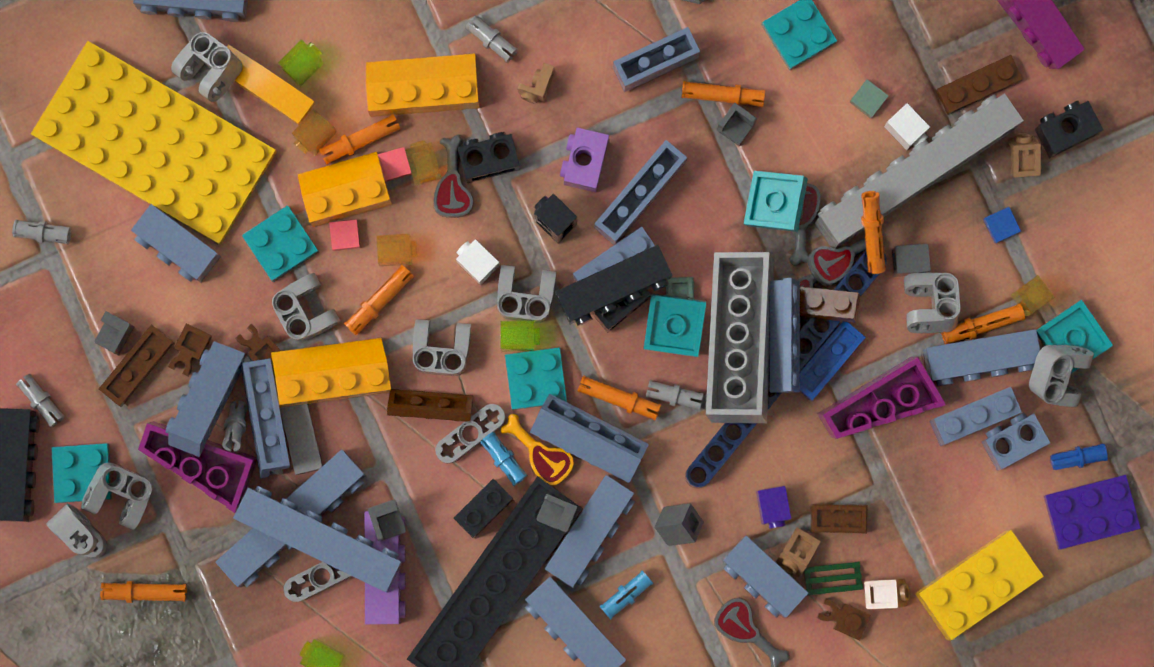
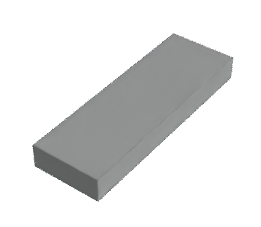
(301, 438)

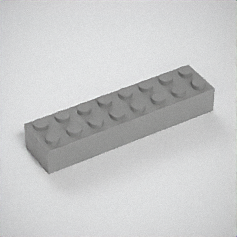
(923, 167)

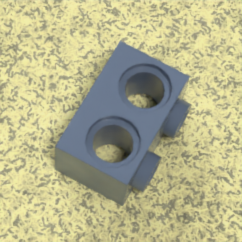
(1017, 445)

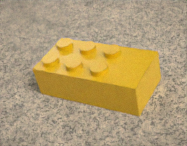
(979, 585)

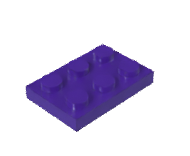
(1092, 512)

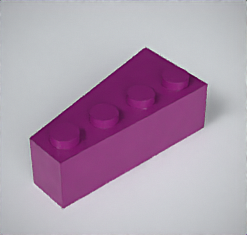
(1044, 30)
(889, 397)
(216, 472)

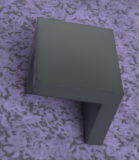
(736, 124)
(910, 259)
(113, 333)
(556, 513)
(387, 520)
(679, 524)

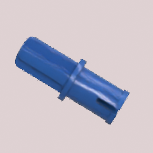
(1079, 457)

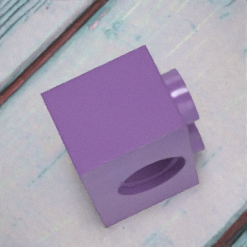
(584, 176)

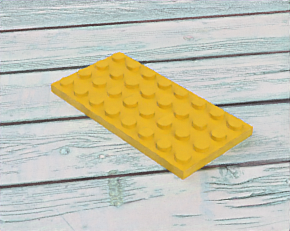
(154, 142)

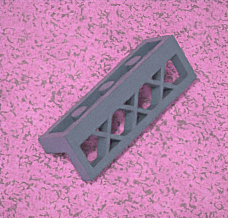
(785, 336)
(265, 416)

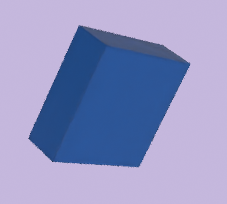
(1001, 225)

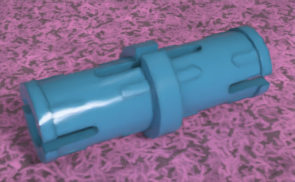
(503, 458)
(641, 581)

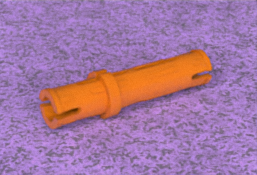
(723, 93)
(359, 139)
(872, 222)
(370, 309)
(971, 327)
(619, 398)
(152, 592)

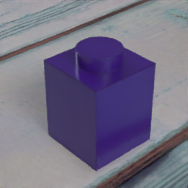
(773, 506)

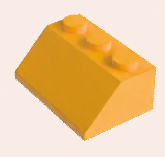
(344, 189)

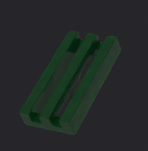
(857, 576)

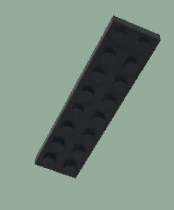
(492, 584)

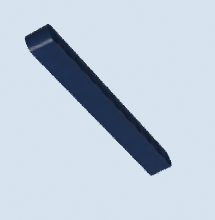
(815, 340)

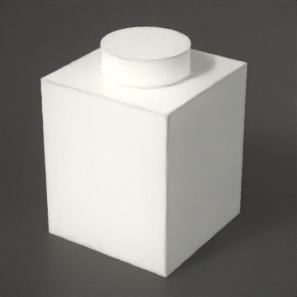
(907, 127)
(476, 261)

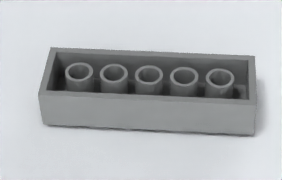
(739, 338)

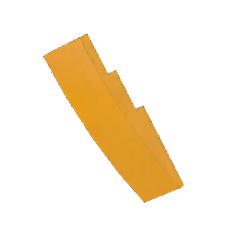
(272, 89)

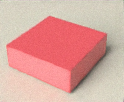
(394, 164)
(344, 235)

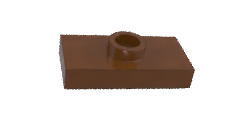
(839, 518)

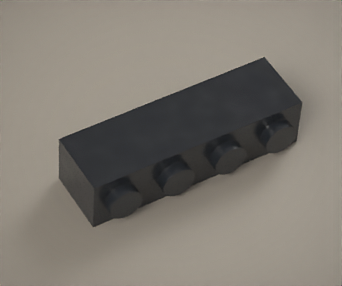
(614, 285)
(16, 463)

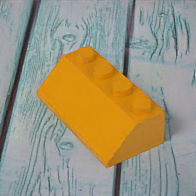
(422, 85)
(330, 372)

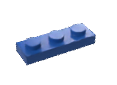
(829, 359)

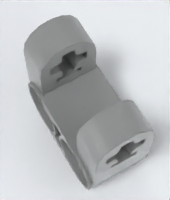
(193, 58)
(929, 285)
(524, 301)
(287, 318)
(440, 355)
(1053, 371)
(122, 485)
(75, 529)

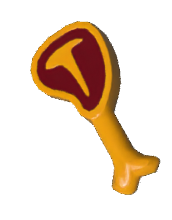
(547, 463)

